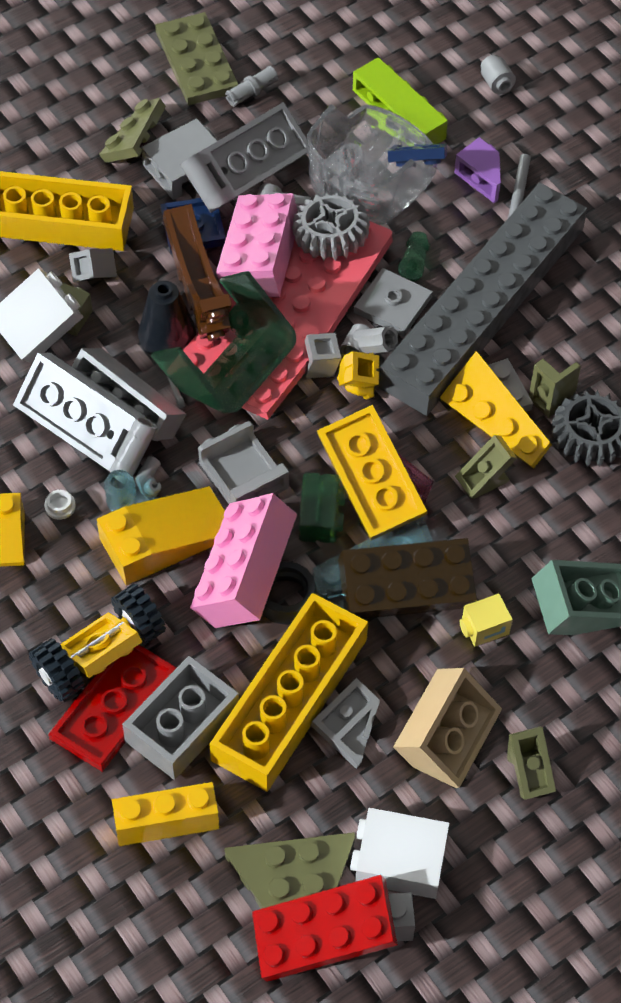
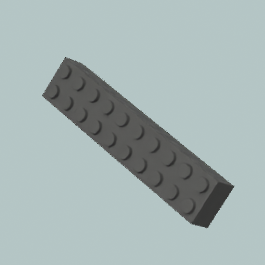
(482, 298)

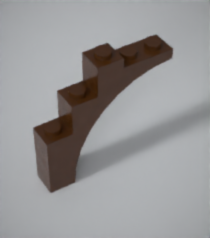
(194, 270)

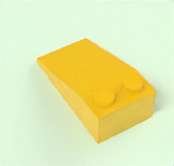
(160, 532)

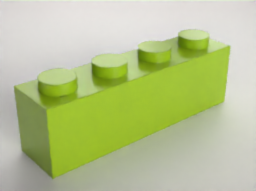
(382, 87)

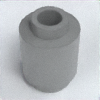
(497, 74)

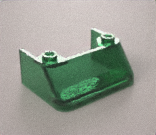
(260, 346)

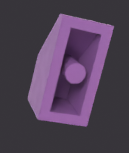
(480, 168)

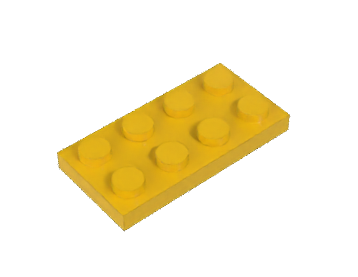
(372, 472)

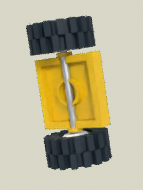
(98, 643)

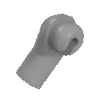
(145, 478)

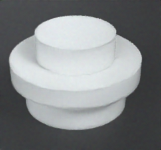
(60, 504)

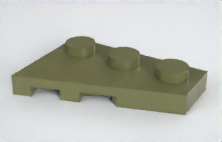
(133, 131)

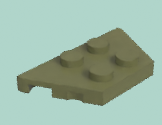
(291, 867)

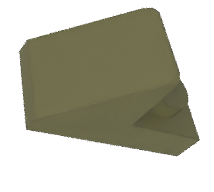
(487, 468)
(531, 761)

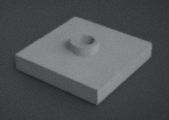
(393, 301)

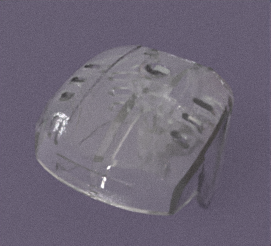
(352, 159)

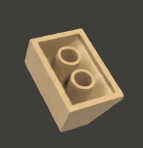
(448, 726)

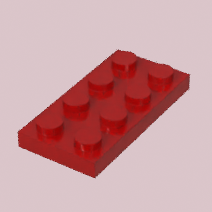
(324, 928)

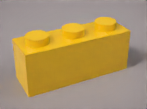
(165, 814)

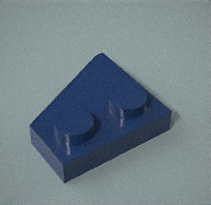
(429, 153)

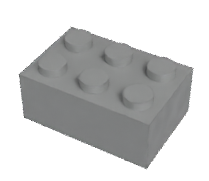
(180, 717)

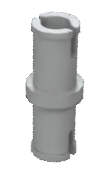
(251, 86)

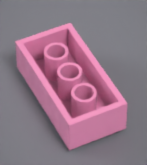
(260, 240)
(243, 561)

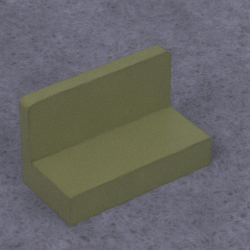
(551, 388)

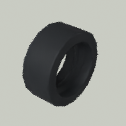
(293, 572)

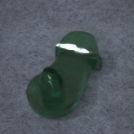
(414, 258)

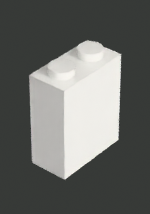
(37, 315)
(402, 850)

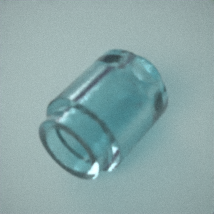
(119, 490)

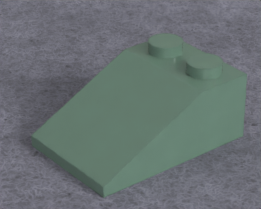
(579, 596)

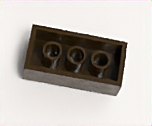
(407, 578)

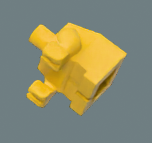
(359, 373)

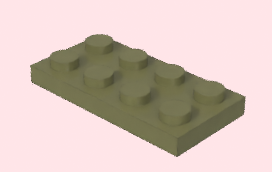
(196, 58)

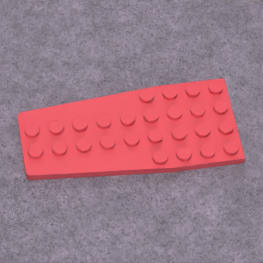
(313, 302)

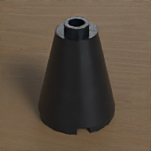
(165, 319)

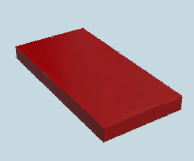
(95, 719)

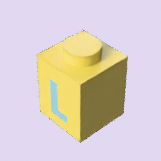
(486, 620)

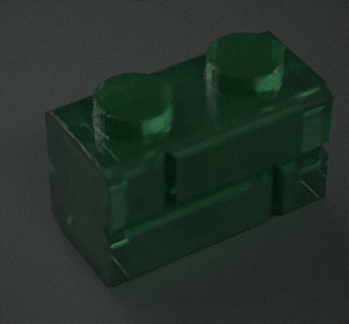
(319, 508)

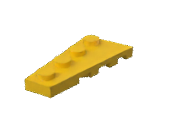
(492, 408)

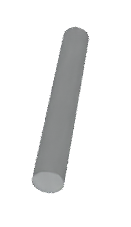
(520, 182)

